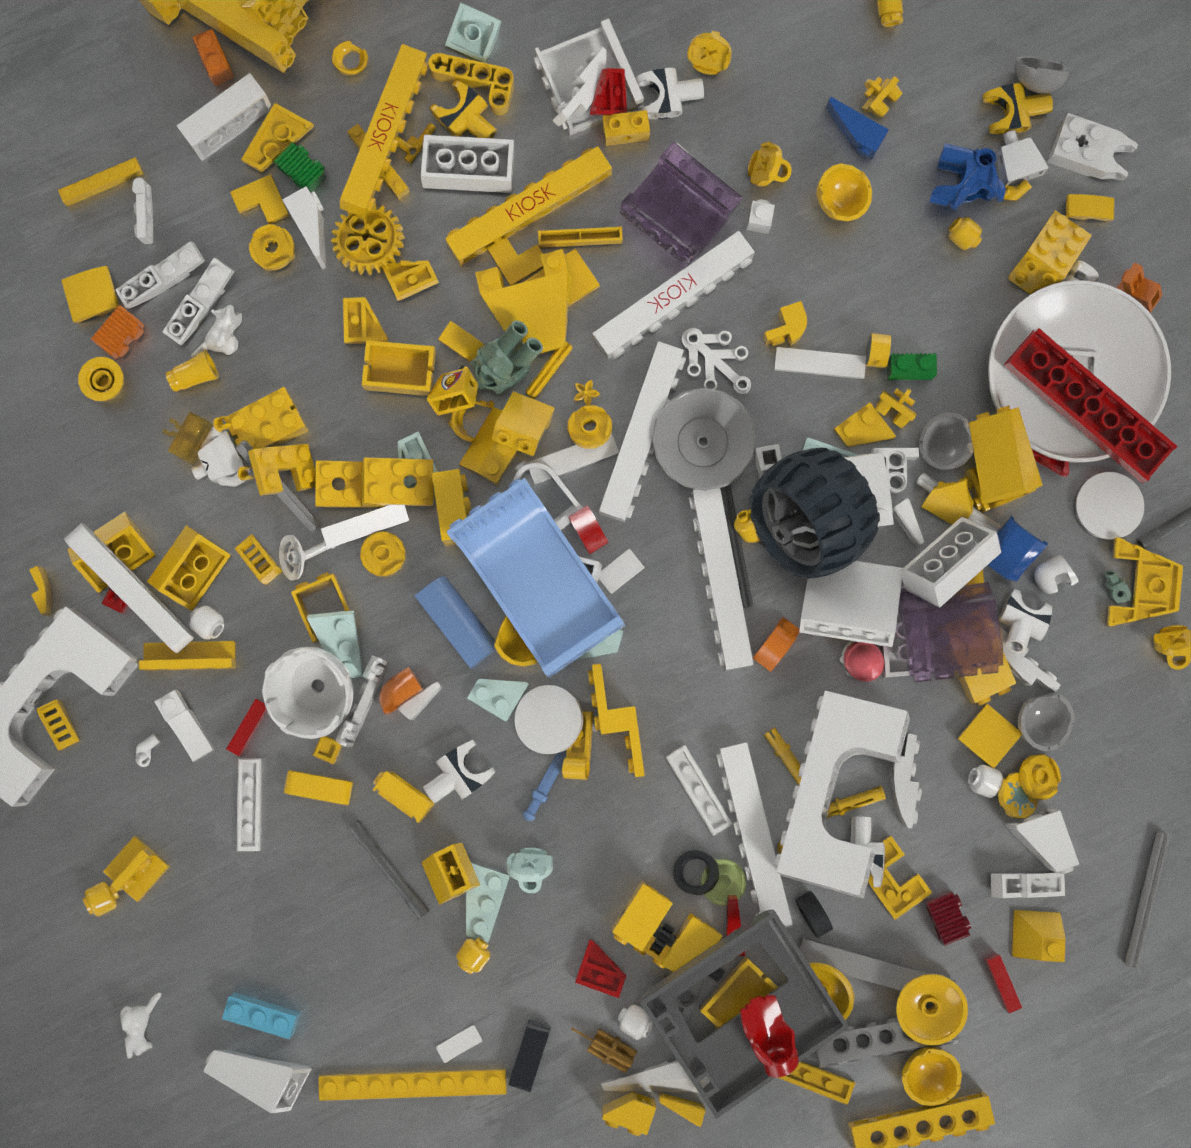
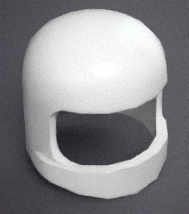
(1053, 572)

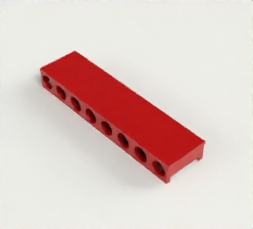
(1090, 405)

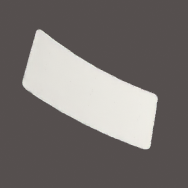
(459, 1043)

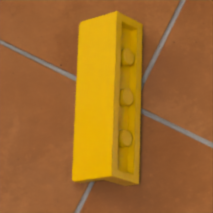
(193, 656)

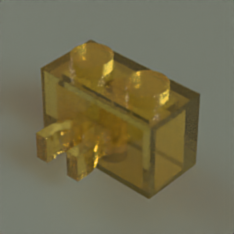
(189, 437)

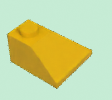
(1038, 936)

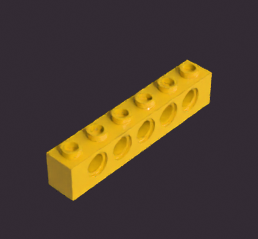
(981, 1119)

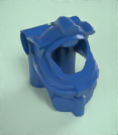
(977, 177)

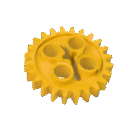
(362, 257)

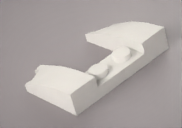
(350, 729)

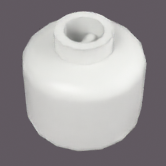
(206, 622)
(985, 780)
(635, 1022)

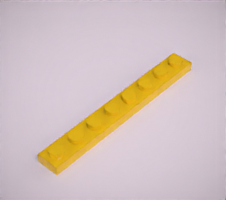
(412, 1084)

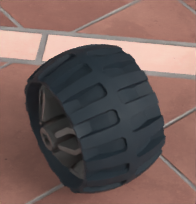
(814, 512)

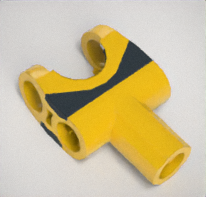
(1016, 107)
(465, 115)

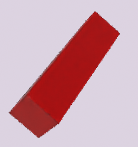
(247, 728)
(733, 916)
(1002, 982)

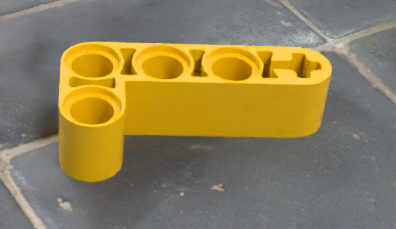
(469, 78)

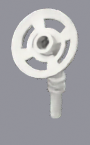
(297, 556)

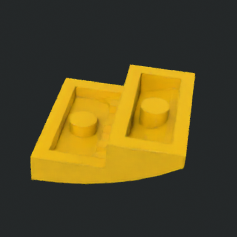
(90, 294)

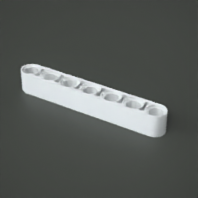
(129, 587)

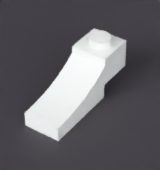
(184, 725)
(1027, 885)

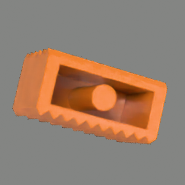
(213, 57)
(118, 332)

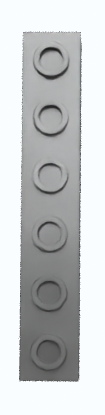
(828, 1056)

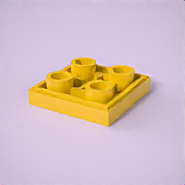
(989, 736)

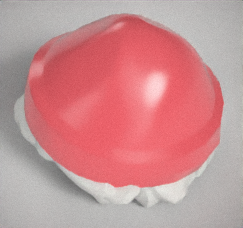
(862, 660)

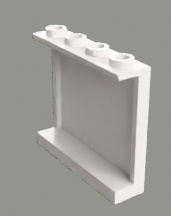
(564, 59)
(854, 604)

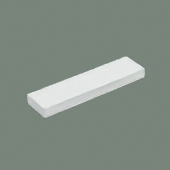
(820, 363)
(572, 459)
(698, 790)
(249, 804)

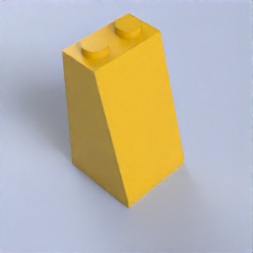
(1003, 455)
(981, 687)

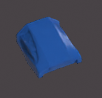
(1017, 548)

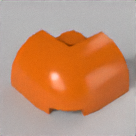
(399, 690)

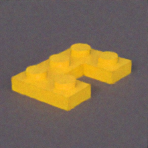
(270, 460)
(894, 897)

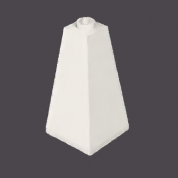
(260, 1079)

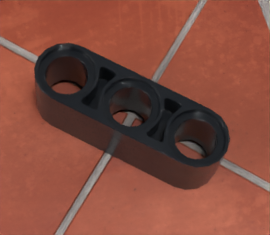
(529, 1056)

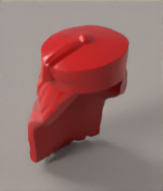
(770, 1036)

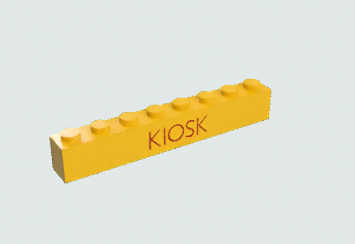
(383, 131)
(529, 205)

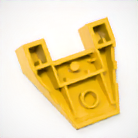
(537, 303)

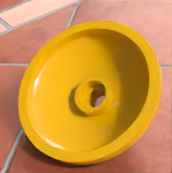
(836, 986)
(932, 1024)

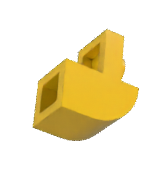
(793, 325)

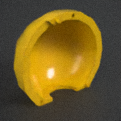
(844, 192)
(511, 645)
(931, 1076)

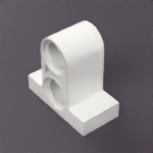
(898, 472)

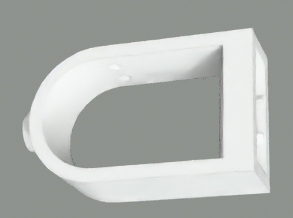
(562, 520)

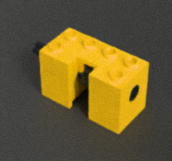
(641, 928)

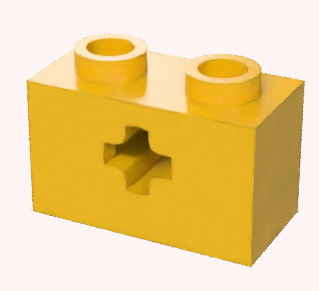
(626, 128)

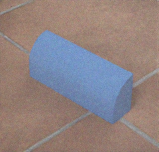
(456, 621)

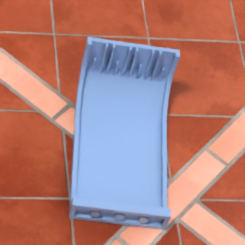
(536, 577)

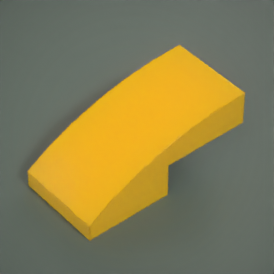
(1090, 207)
(460, 341)
(43, 596)

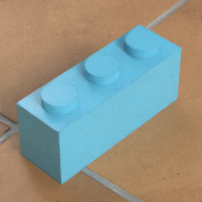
(261, 1015)

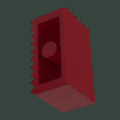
(947, 917)

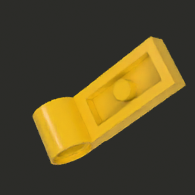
(578, 756)

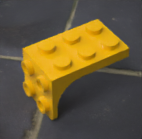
(1050, 254)

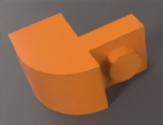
(1140, 288)
(776, 644)

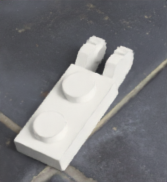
(143, 210)

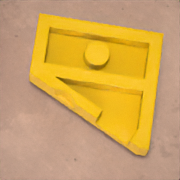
(409, 277)

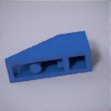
(859, 130)

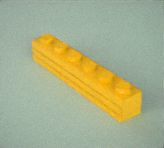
(391, 177)
(100, 181)
(580, 237)

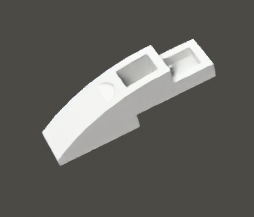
(583, 87)
(160, 277)
(199, 303)
(1027, 669)
(904, 791)

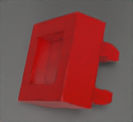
(114, 602)

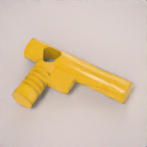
(414, 143)

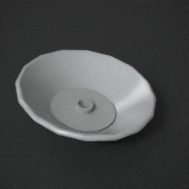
(706, 416)

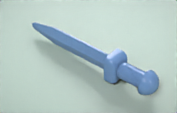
(540, 794)

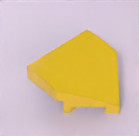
(950, 501)

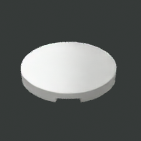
(1109, 505)
(548, 719)

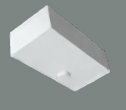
(225, 117)
(467, 163)
(950, 561)

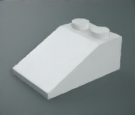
(306, 213)
(874, 470)

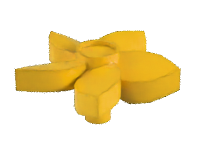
(586, 392)

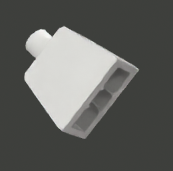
(1019, 160)

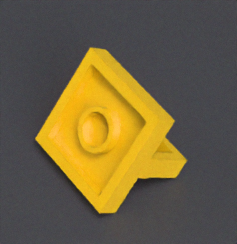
(136, 869)

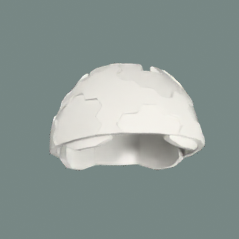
(296, 702)

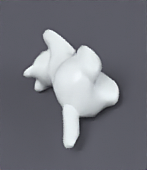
(220, 336)
(134, 1022)

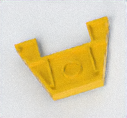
(1155, 585)

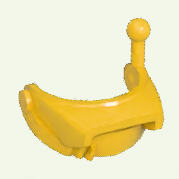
(456, 420)

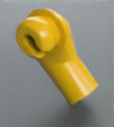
(1015, 192)

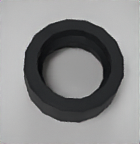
(679, 867)
(814, 914)

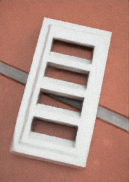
(906, 518)
(416, 704)

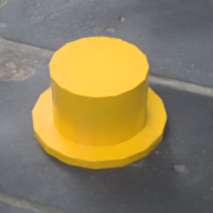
(100, 379)

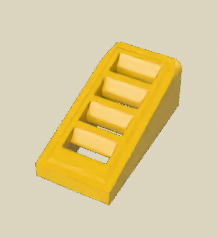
(267, 570)
(61, 712)
(686, 1108)

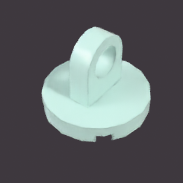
(530, 866)

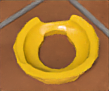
(343, 49)

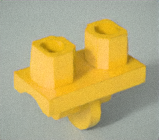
(886, 89)
(887, 401)

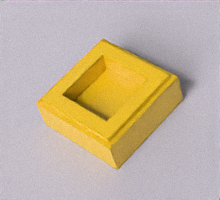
(327, 749)

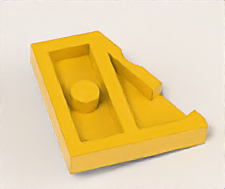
(361, 322)
(864, 427)

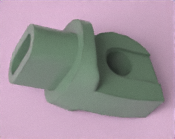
(1115, 585)

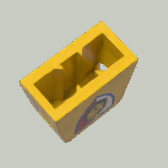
(453, 391)

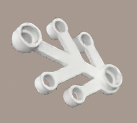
(714, 358)

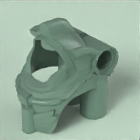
(505, 359)

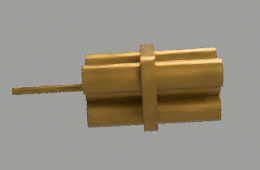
(610, 1050)

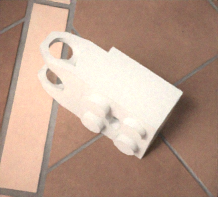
(1096, 150)

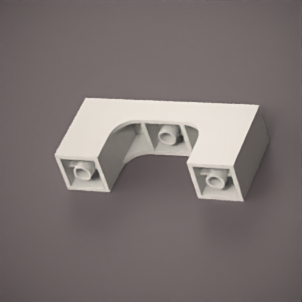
(67, 646)
(842, 730)

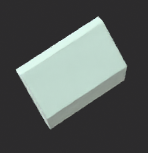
(473, 33)

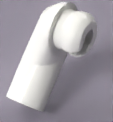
(143, 750)

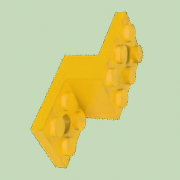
(374, 483)
(616, 721)

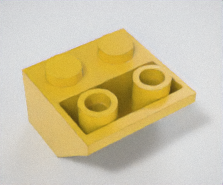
(450, 872)
(631, 1112)

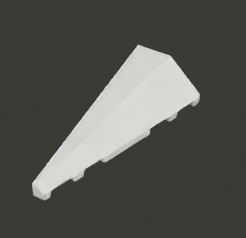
(657, 1078)

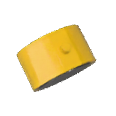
(878, 350)

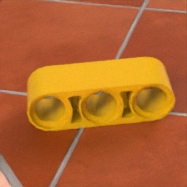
(318, 787)

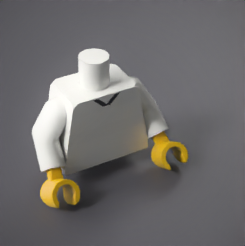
(220, 457)

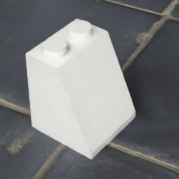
(1046, 839)

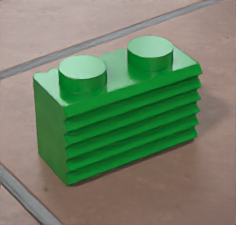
(299, 167)
(912, 366)

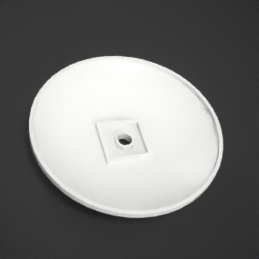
(1105, 334)

